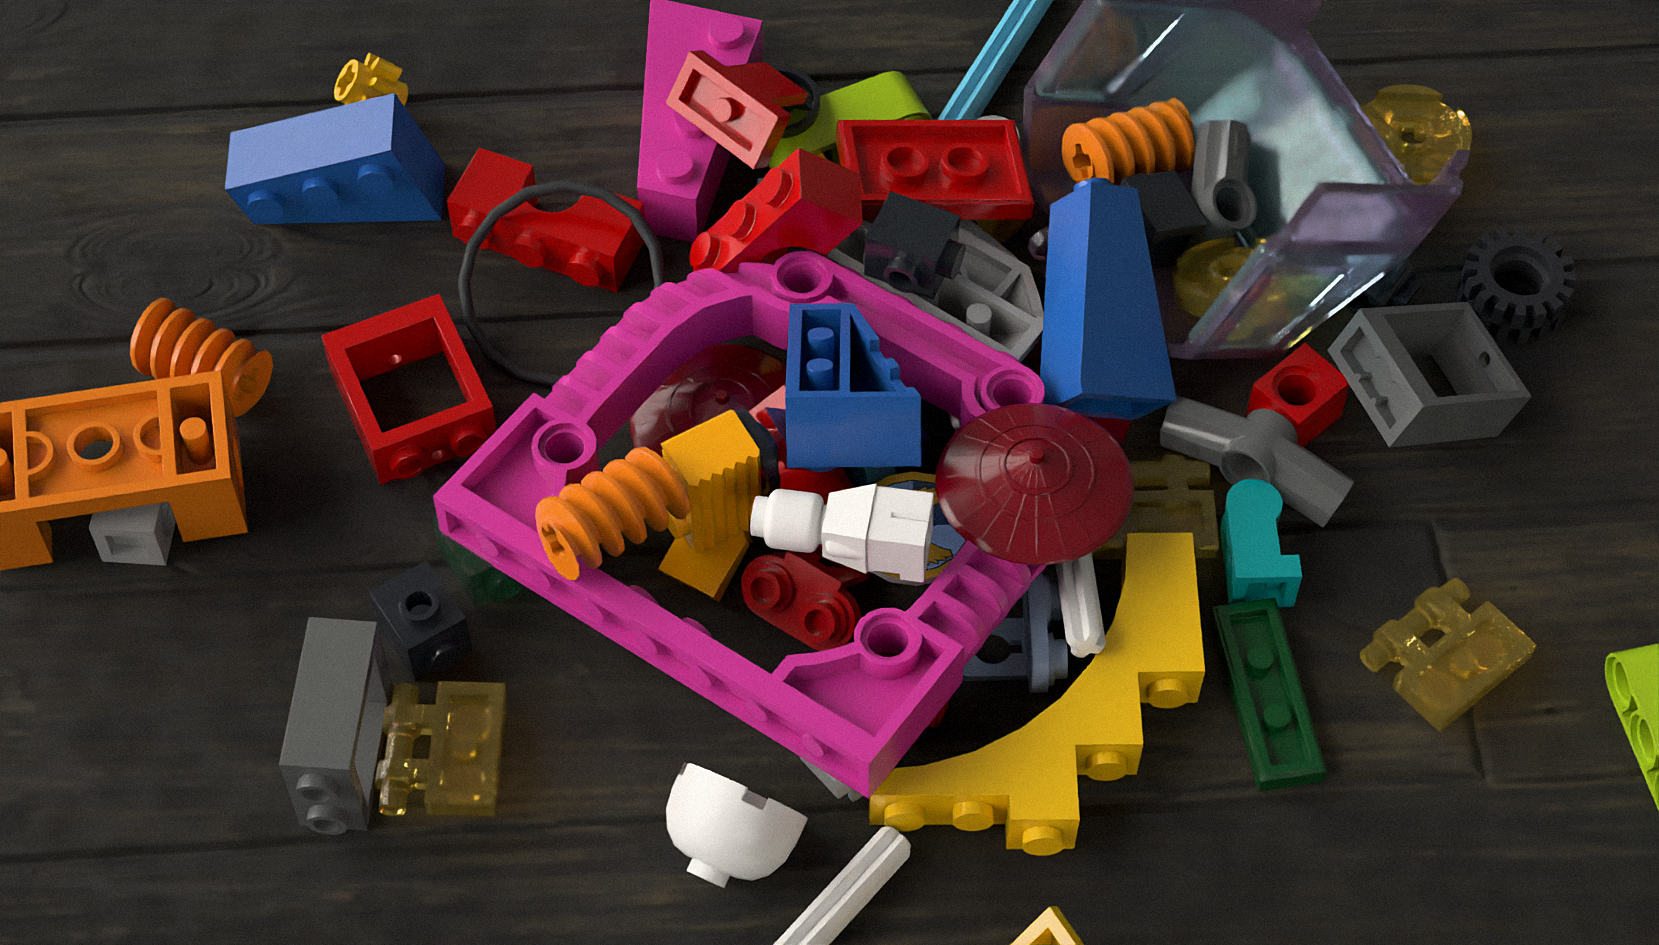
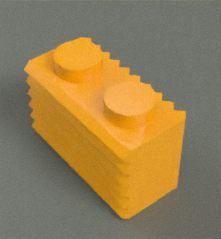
(720, 476)

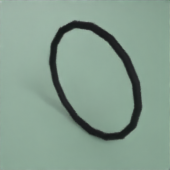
(506, 207)

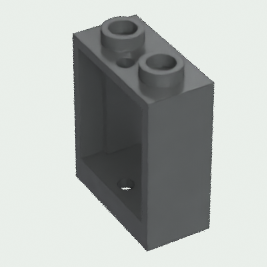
(1378, 366)
(336, 725)

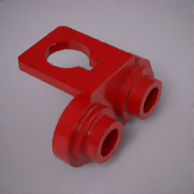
(804, 596)

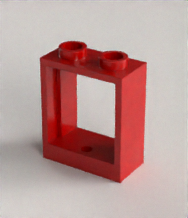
(390, 343)

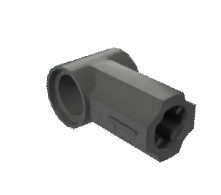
(1222, 178)

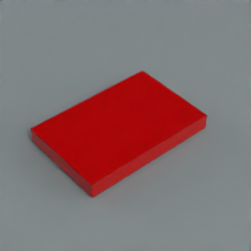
(948, 164)

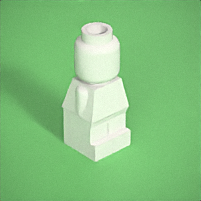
(858, 527)

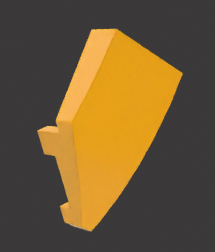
(709, 571)

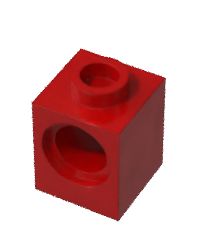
(1311, 384)

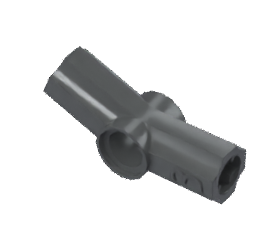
(1256, 448)

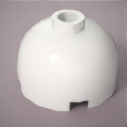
(729, 827)

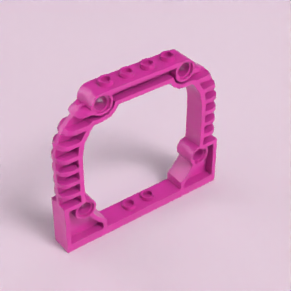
(830, 706)

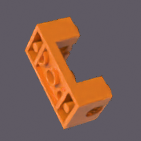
(169, 443)

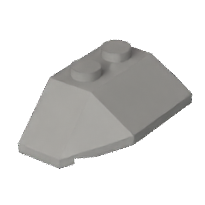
(988, 298)

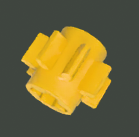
(369, 81)

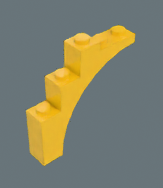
(1092, 730)

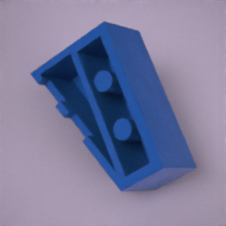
(337, 167)
(844, 394)

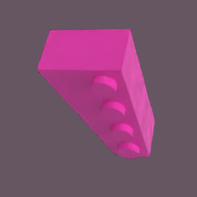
(676, 159)

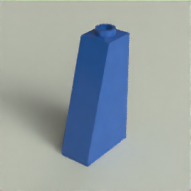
(1101, 308)

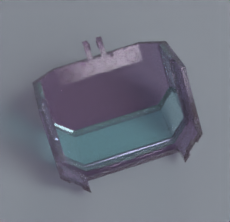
(1321, 174)

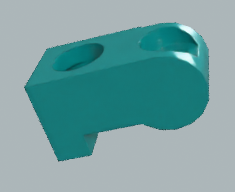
(1252, 546)

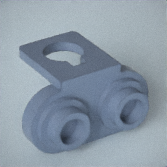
(1042, 656)

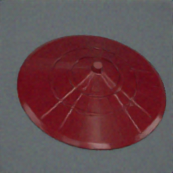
(705, 387)
(1034, 483)

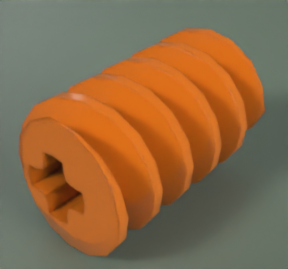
(1131, 143)
(175, 344)
(606, 506)

